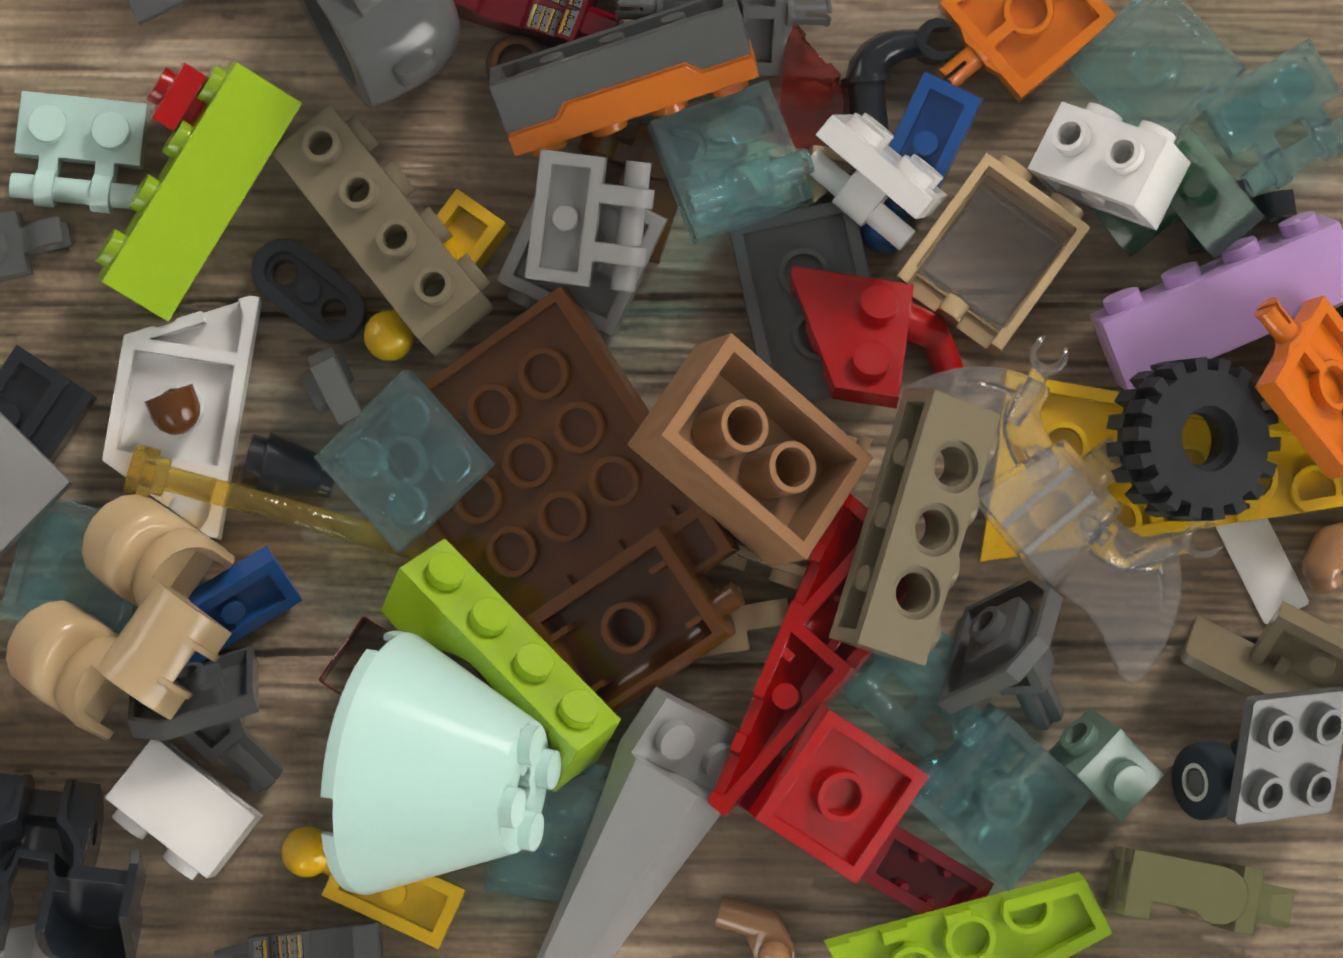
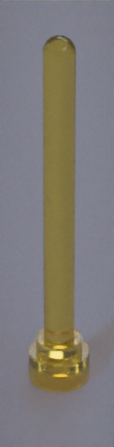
(154, 474)

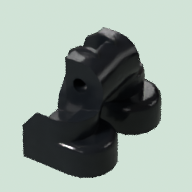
(86, 906)

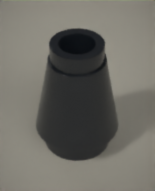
(284, 468)

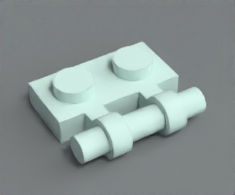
(82, 132)

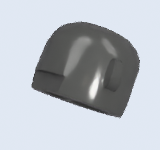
(385, 44)

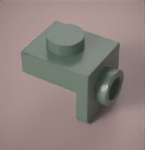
(1106, 763)

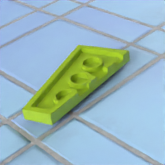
(1025, 922)

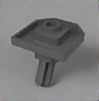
(1007, 651)
(216, 716)

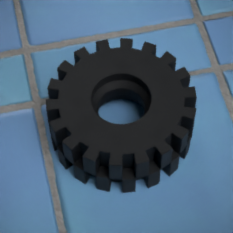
(1152, 440)

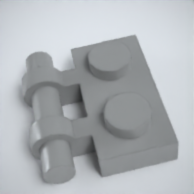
(568, 219)

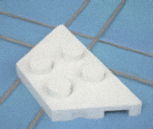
(200, 349)

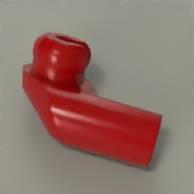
(935, 337)

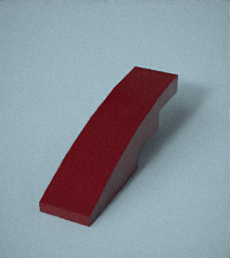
(910, 868)

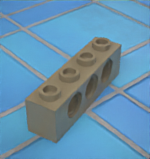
(887, 544)

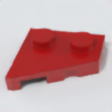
(857, 331)

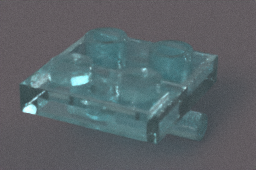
(731, 162)

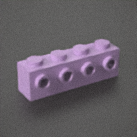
(1214, 305)

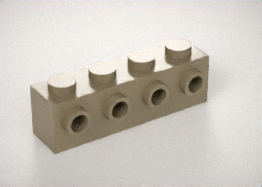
(383, 230)

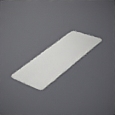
(1262, 566)

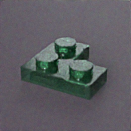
(1205, 201)

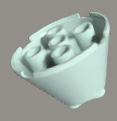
(428, 770)

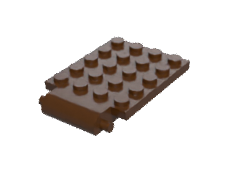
(571, 516)

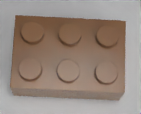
(750, 450)

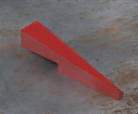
(802, 665)

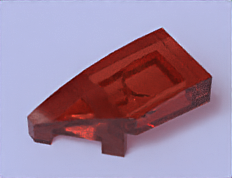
(808, 91)

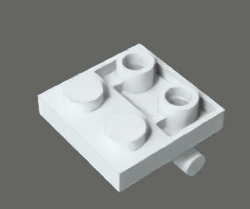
(878, 176)

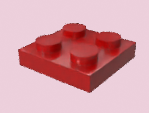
(838, 793)

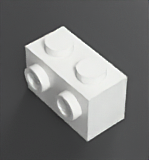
(1110, 163)
(182, 809)

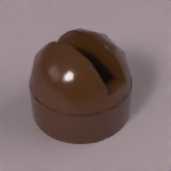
(175, 410)

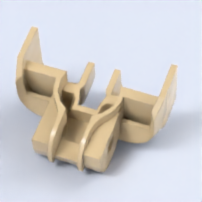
(84, 664)

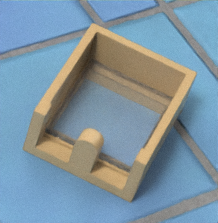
(993, 252)

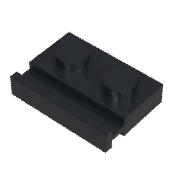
(41, 401)

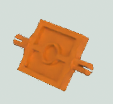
(1020, 38)
(1307, 377)

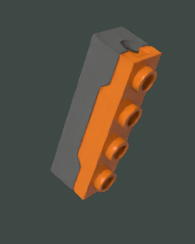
(623, 74)

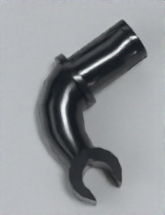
(871, 63)

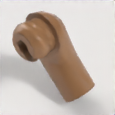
(1324, 559)
(761, 926)

